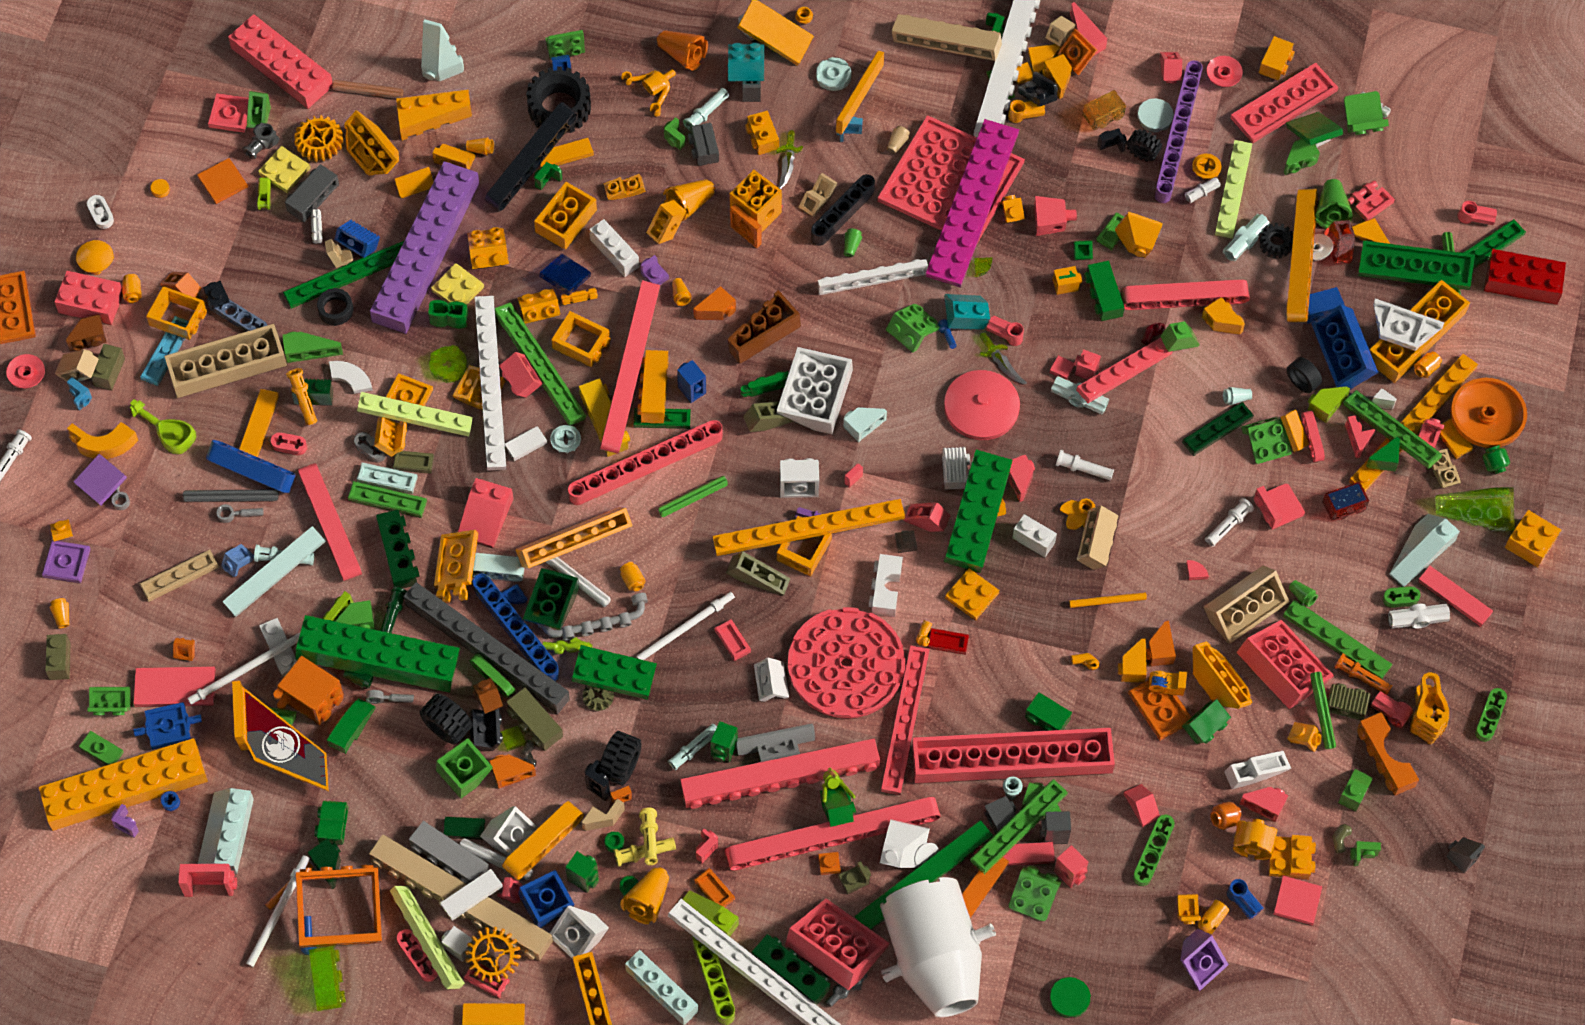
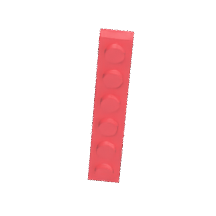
(1123, 370)

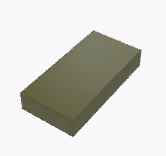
(413, 462)

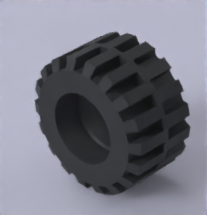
(445, 718)
(620, 757)

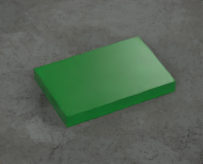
(1314, 128)

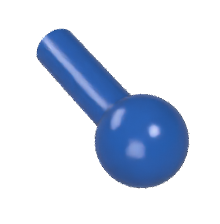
(943, 328)
(308, 933)

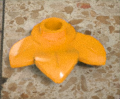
(1076, 515)

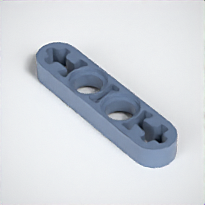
(238, 315)

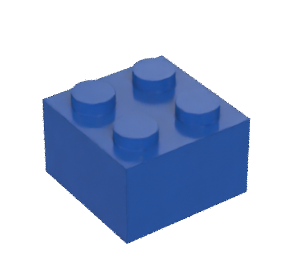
(545, 898)

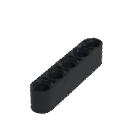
(841, 217)

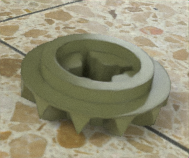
(597, 704)

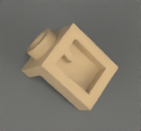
(338, 256)

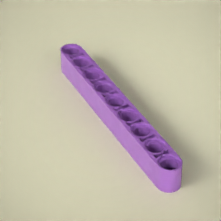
(1178, 138)

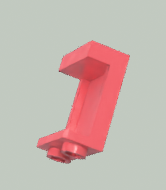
(206, 875)

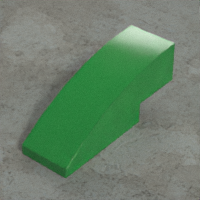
(350, 725)

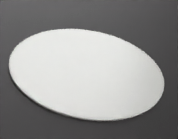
(925, 852)

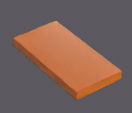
(15, 308)

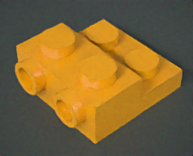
(1293, 857)

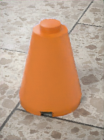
(684, 47)

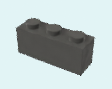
(311, 192)

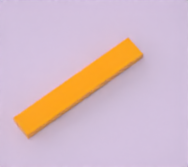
(859, 92)

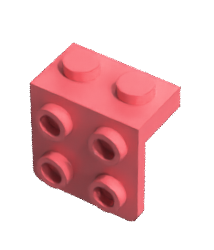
(1278, 505)

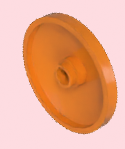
(1488, 412)

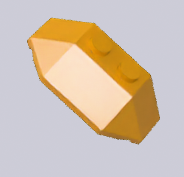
(369, 145)
(1219, 677)

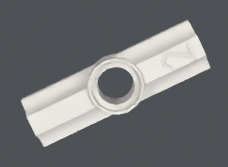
(1419, 616)

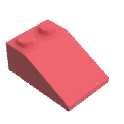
(486, 510)

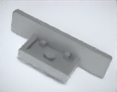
(776, 743)

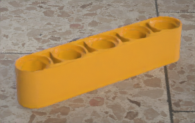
(543, 840)

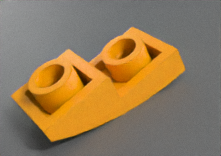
(624, 188)

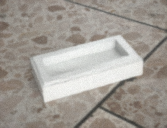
(525, 443)

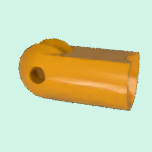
(1213, 917)

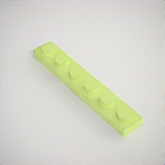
(1233, 189)
(414, 414)
(426, 936)

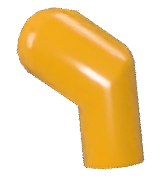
(922, 639)
(1086, 659)

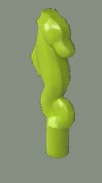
(559, 646)

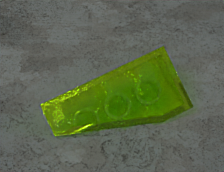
(1481, 507)

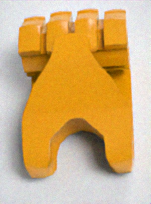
(1429, 699)

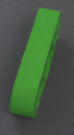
(488, 671)
(1490, 707)

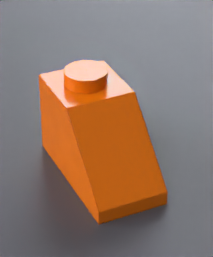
(182, 283)
(716, 306)
(1161, 647)
(511, 770)

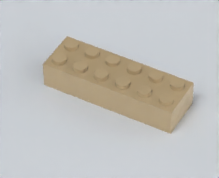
(225, 360)

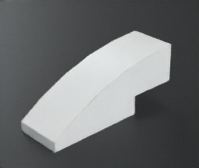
(1257, 769)

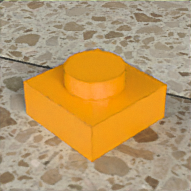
(61, 530)

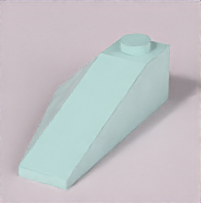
(438, 55)
(1426, 542)

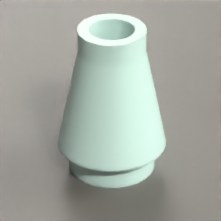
(1236, 395)
(1012, 787)

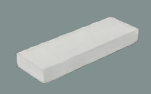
(471, 894)

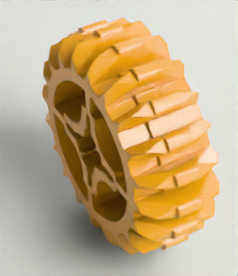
(316, 143)
(475, 958)

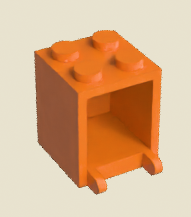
(309, 691)

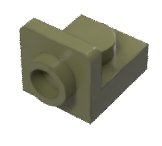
(855, 878)

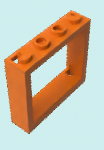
(336, 940)

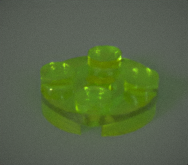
(445, 354)

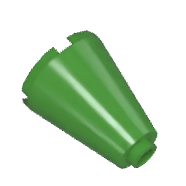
(1332, 204)

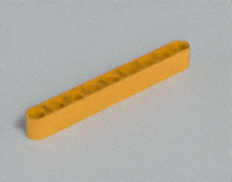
(1302, 255)

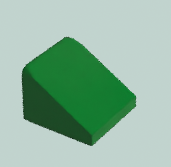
(1083, 250)

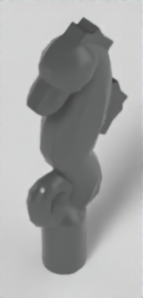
(840, 992)

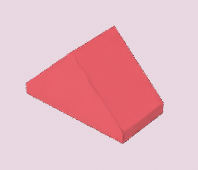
(1143, 804)

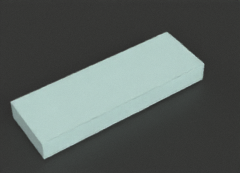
(387, 478)

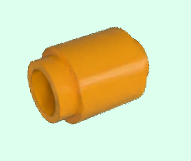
(131, 288)
(1427, 364)
(632, 576)

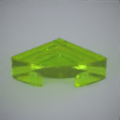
(982, 265)

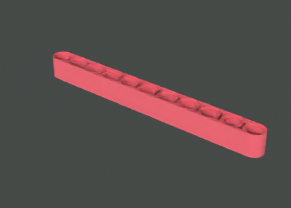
(630, 367)
(824, 836)

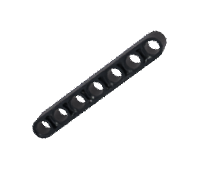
(531, 156)

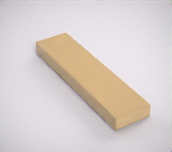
(179, 575)

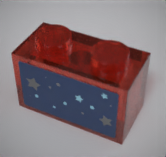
(1345, 501)

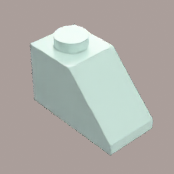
(863, 421)

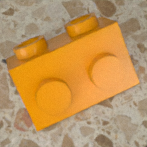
(539, 306)
(390, 436)

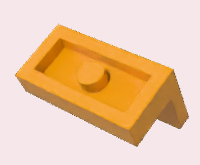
(453, 156)

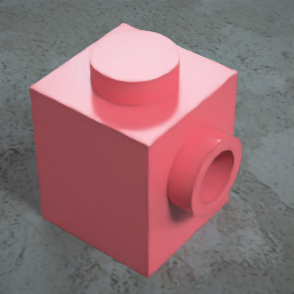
(1087, 364)

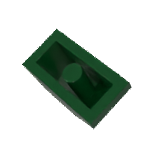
(326, 855)

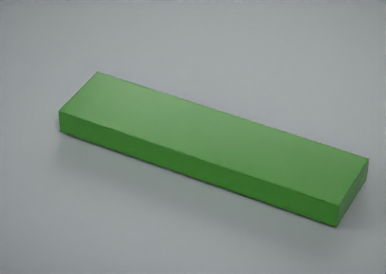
(387, 499)

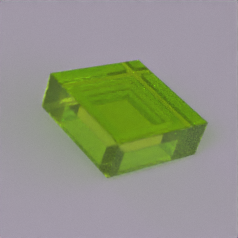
(513, 738)

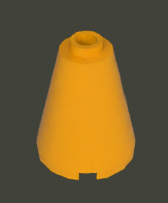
(690, 195)
(646, 896)

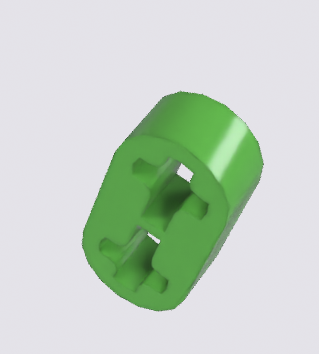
(1400, 595)

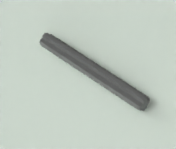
(230, 495)

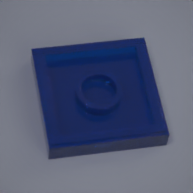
(565, 274)

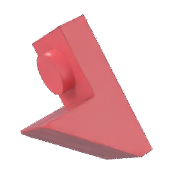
(1358, 438)

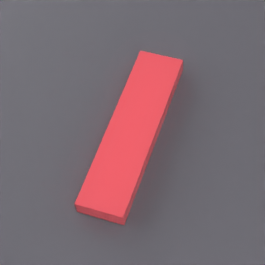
(1455, 596)
(1029, 854)

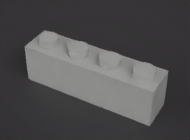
(447, 853)

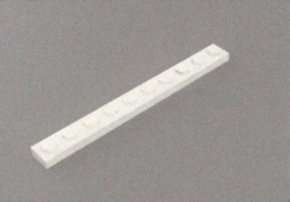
(490, 383)
(749, 965)

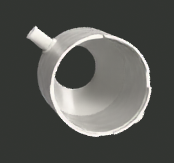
(935, 945)

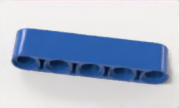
(250, 466)

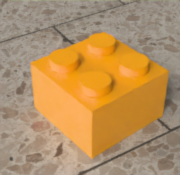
(1533, 538)

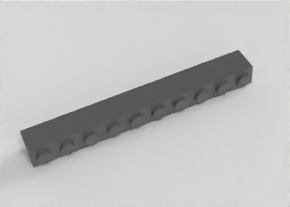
(494, 652)

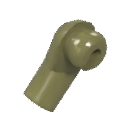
(1338, 837)

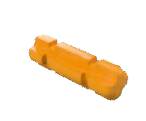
(579, 296)

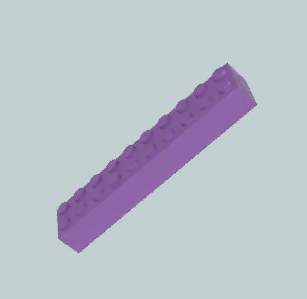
(424, 247)

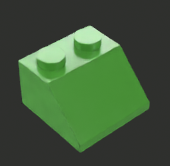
(463, 768)

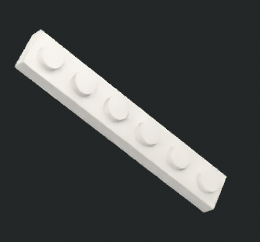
(872, 277)

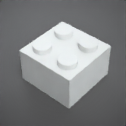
(799, 478)

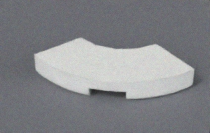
(351, 375)

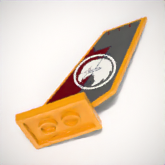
(275, 741)

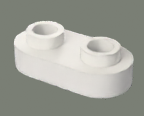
(100, 213)

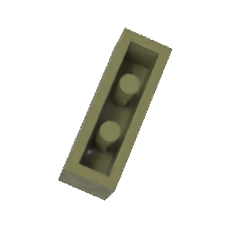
(534, 719)

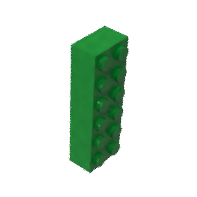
(978, 511)

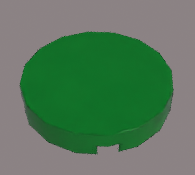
(1070, 997)

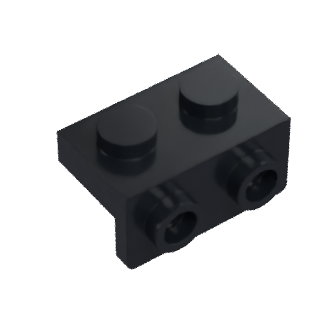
(485, 729)

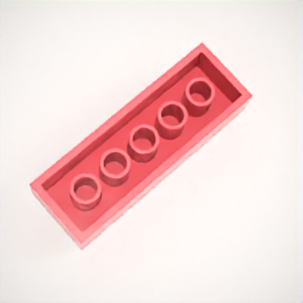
(280, 61)

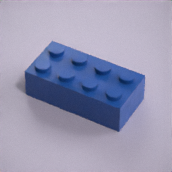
(1344, 347)

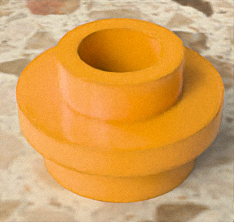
(804, 11)

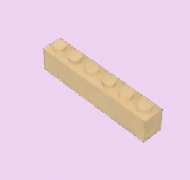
(946, 37)

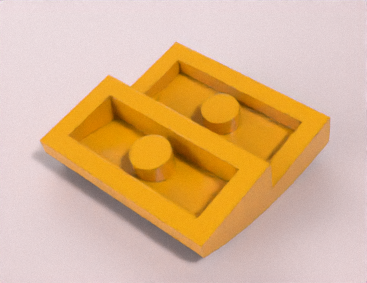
(469, 388)

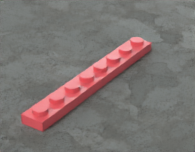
(905, 720)

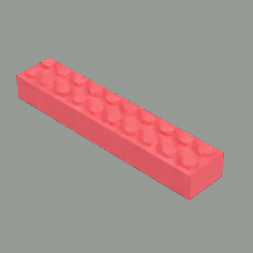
(1012, 755)

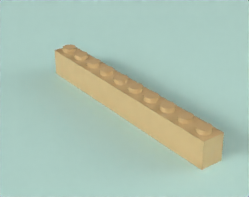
(441, 885)

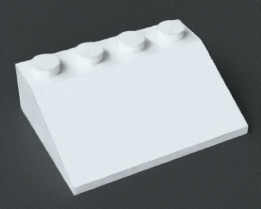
(815, 389)

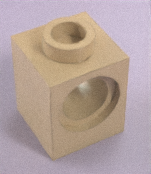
(1060, 30)

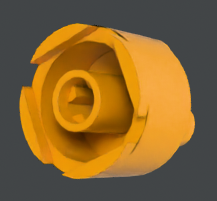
(1254, 839)

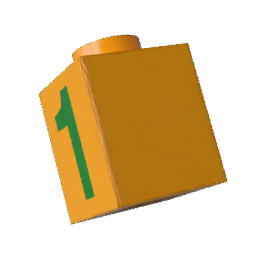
(1066, 280)

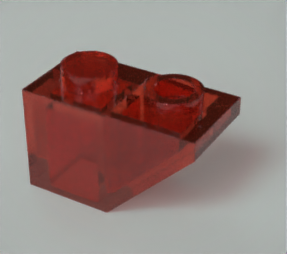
(1343, 241)

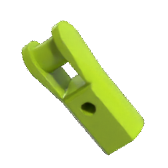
(264, 192)

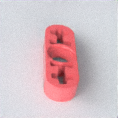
(1313, 437)
(404, 946)

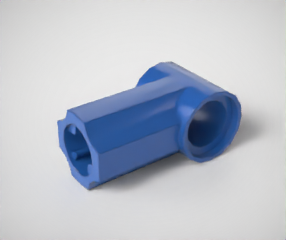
(1245, 900)

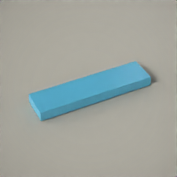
(168, 345)

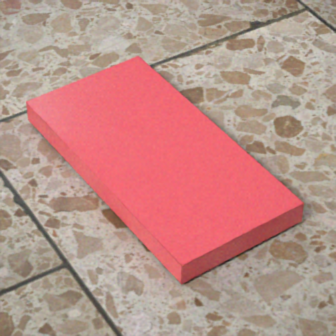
(172, 686)

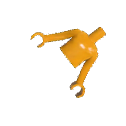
(654, 83)

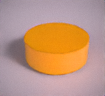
(160, 188)

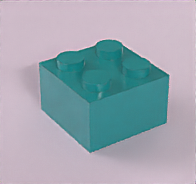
(746, 62)

